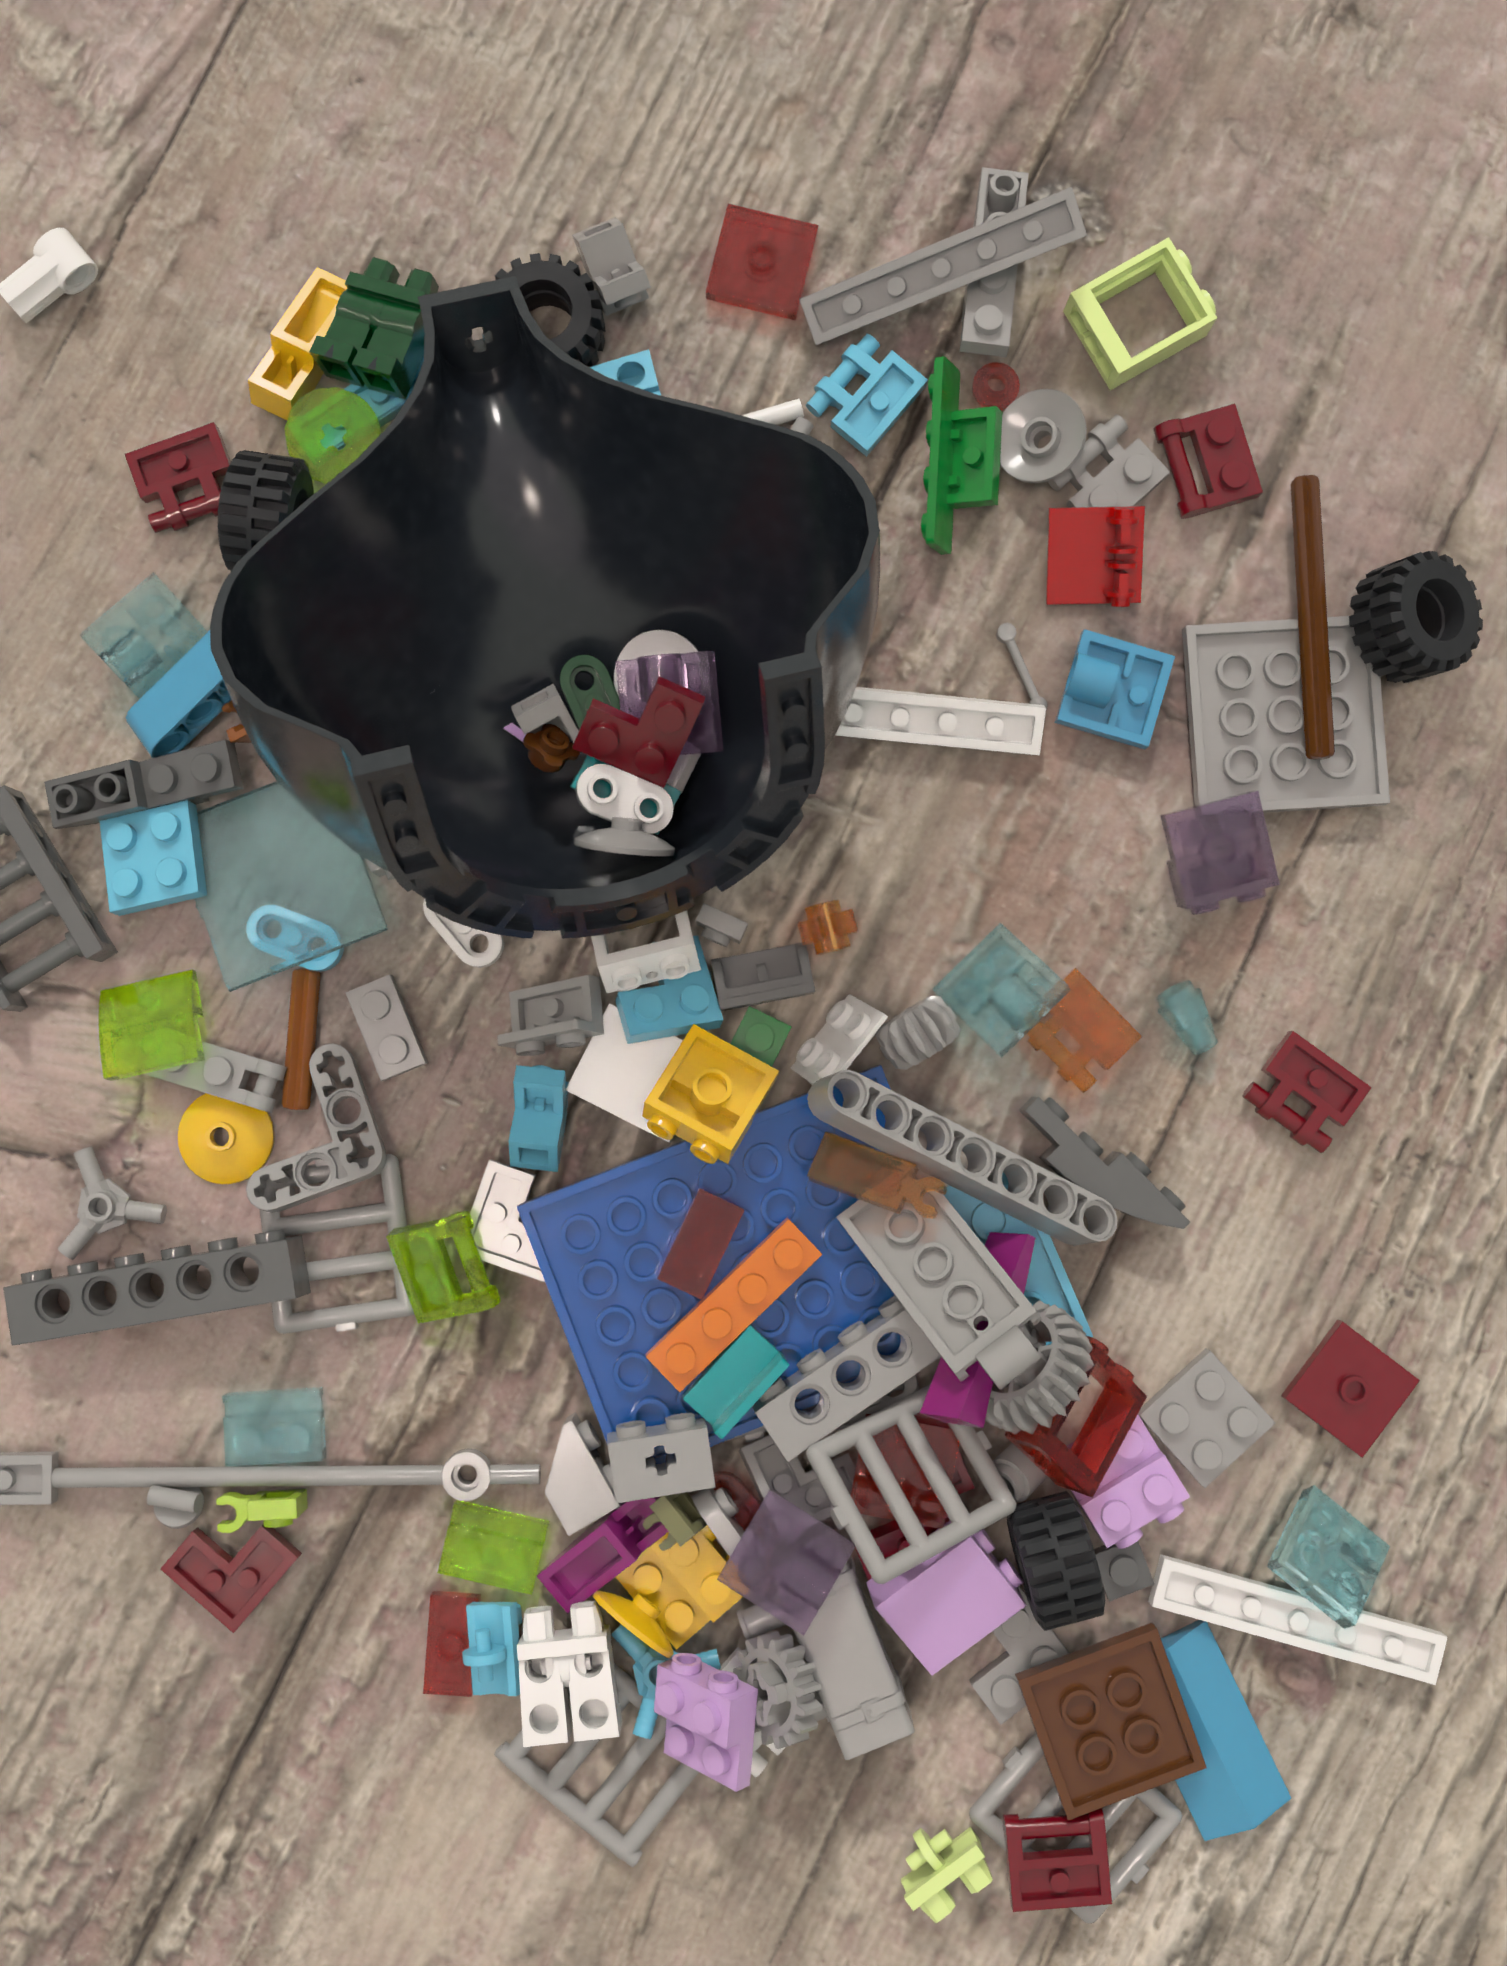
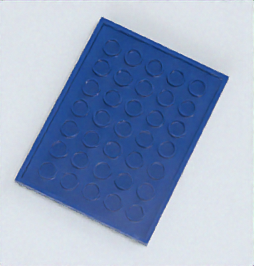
(613, 1230)

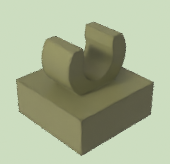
(678, 1516)

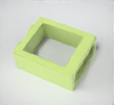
(1100, 337)

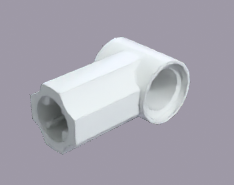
(55, 269)

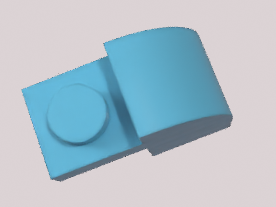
(538, 1118)

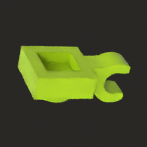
(273, 1507)

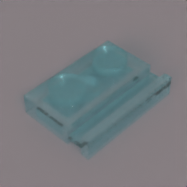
(274, 1427)

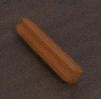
(301, 1038)

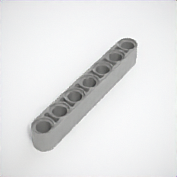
(942, 1159)

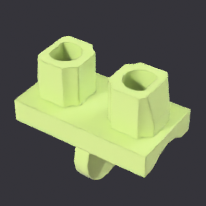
(938, 1864)

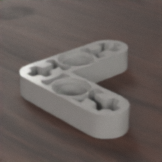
(336, 1153)

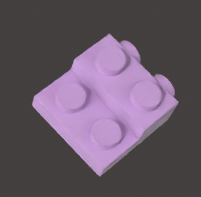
(1133, 1491)
(707, 1718)

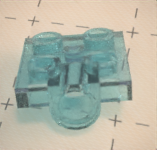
(144, 634)
(1001, 990)
(1328, 1557)

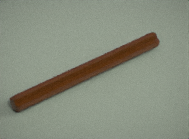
(1312, 617)

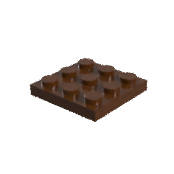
(1110, 1721)

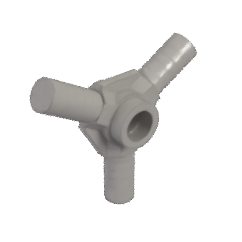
(104, 1206)

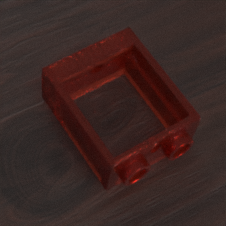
(1101, 1435)

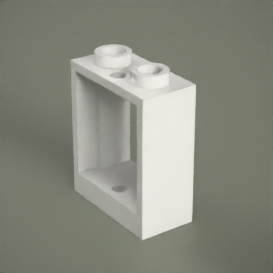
(665, 959)

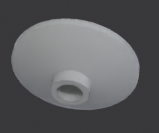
(1027, 422)
(624, 838)

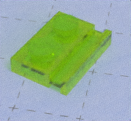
(493, 1547)

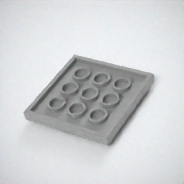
(1251, 718)

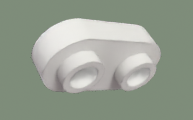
(625, 797)
(461, 938)

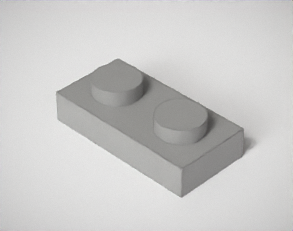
(386, 1027)

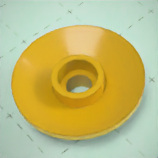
(248, 1143)
(638, 1618)

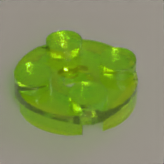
(337, 408)

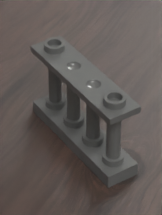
(60, 897)

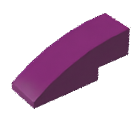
(601, 1553)

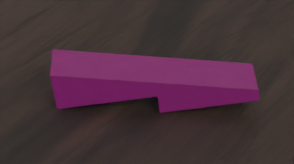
(968, 1400)

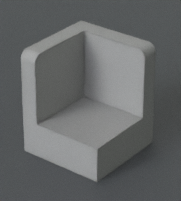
(542, 709)

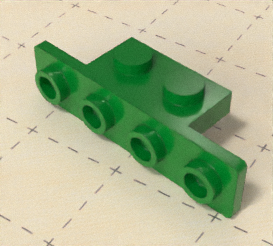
(962, 456)

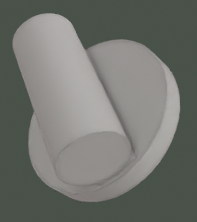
(176, 1505)

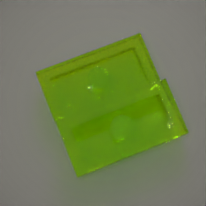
(150, 1025)

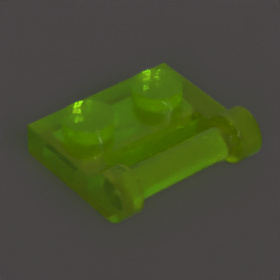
(430, 1273)

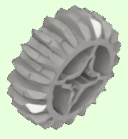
(1048, 1383)

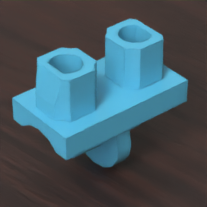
(493, 1647)

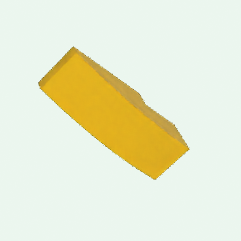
(288, 366)

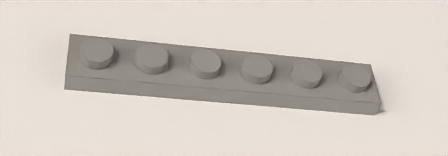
(944, 266)

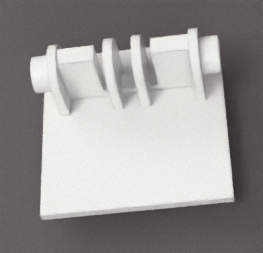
(840, 1040)

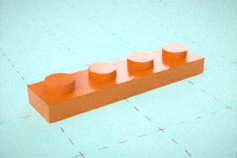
(733, 1304)

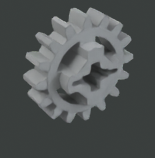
(784, 1688)

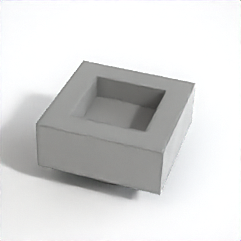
(720, 926)

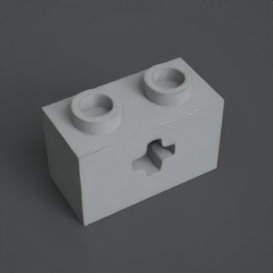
(686, 1465)

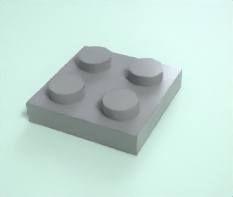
(1205, 1417)

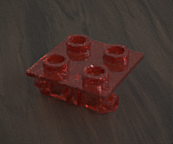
(907, 1473)

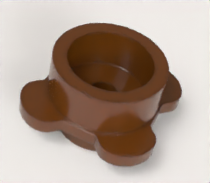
(549, 748)

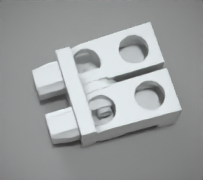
(564, 1659)

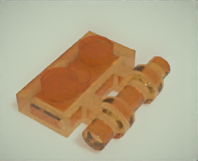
(1092, 1023)

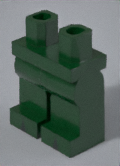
(376, 330)

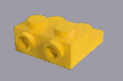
(708, 1095)
(682, 1584)

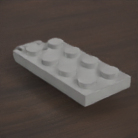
(948, 1285)

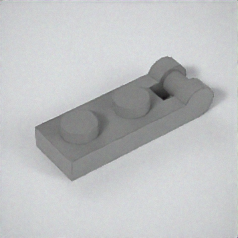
(226, 1076)

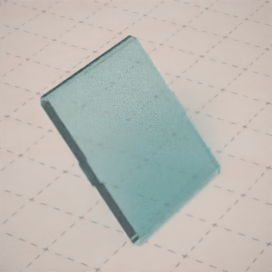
(279, 887)

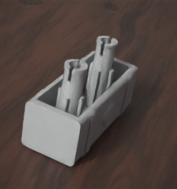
(857, 1679)

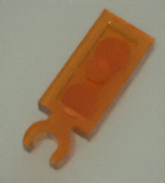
(872, 1176)

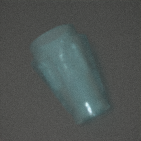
(1188, 1016)

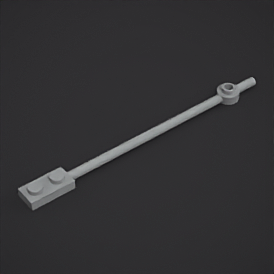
(35, 1476)

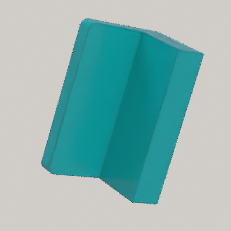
(736, 1380)

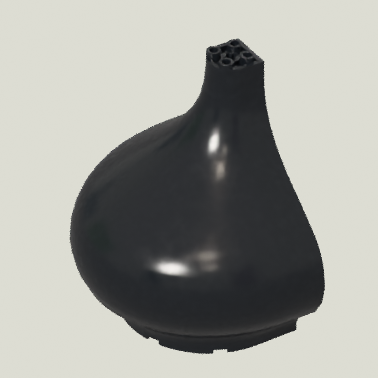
(489, 544)

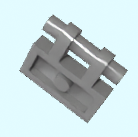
(1123, 481)

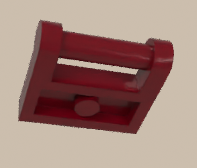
(1221, 456)
(1057, 1876)

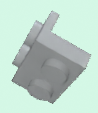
(554, 1014)

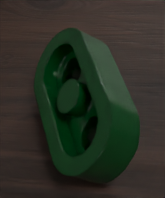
(580, 700)

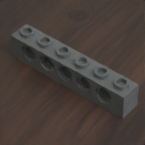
(37, 1316)

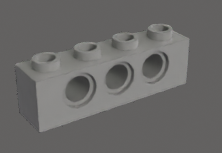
(839, 1402)

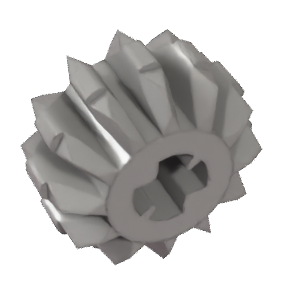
(918, 1032)

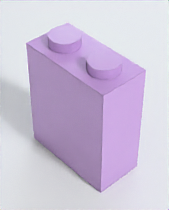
(950, 1600)

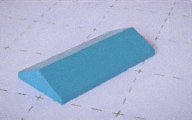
(1240, 1777)

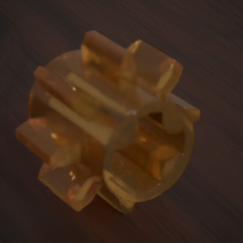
(827, 927)

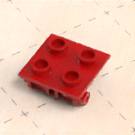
(1095, 555)

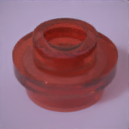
(985, 395)

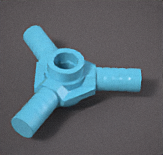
(646, 1673)

